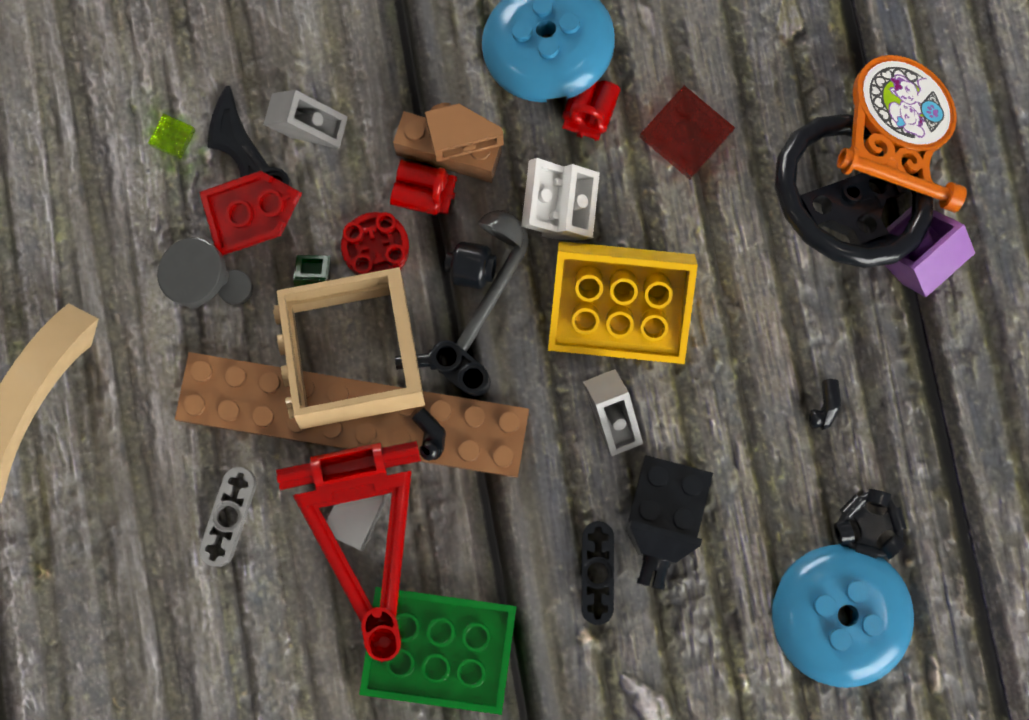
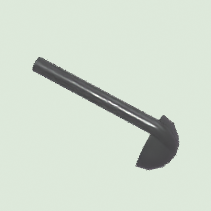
(509, 230)

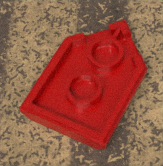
(248, 210)

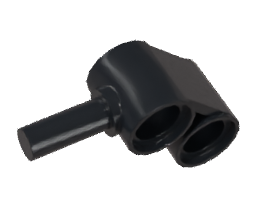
(456, 372)

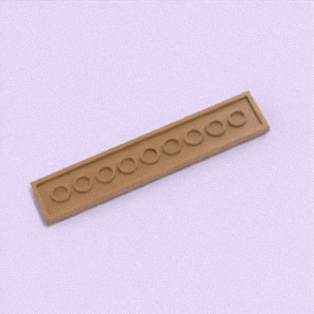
(253, 396)

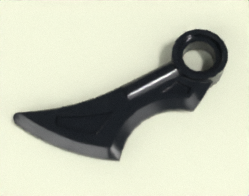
(230, 137)

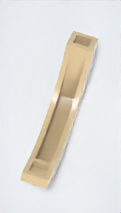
(35, 374)

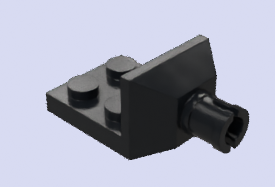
(666, 516)

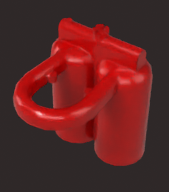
(591, 110)
(423, 188)

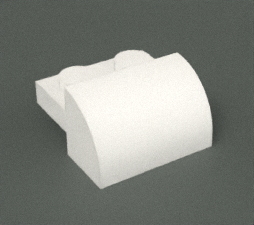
(560, 200)

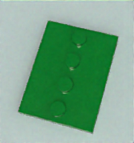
(448, 655)

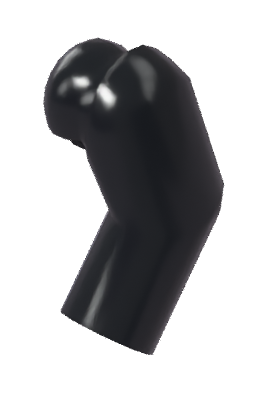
(830, 408)
(433, 436)

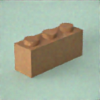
(414, 143)

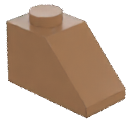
(460, 131)

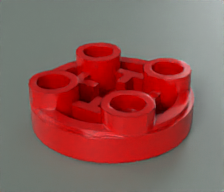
(374, 243)

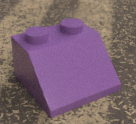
(937, 257)

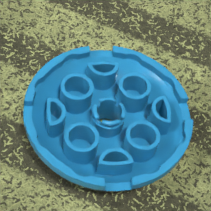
(549, 66)
(809, 624)

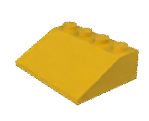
(622, 302)

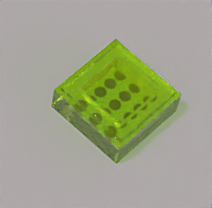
(172, 136)

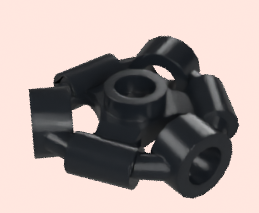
(871, 525)

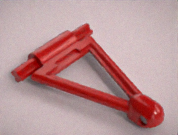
(351, 477)

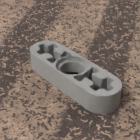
(219, 505)

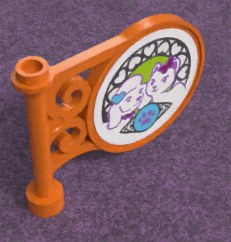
(907, 113)

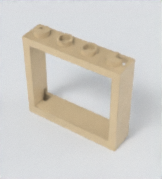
(335, 293)

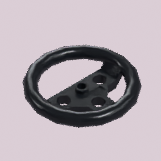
(845, 204)

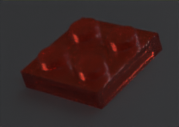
(687, 132)

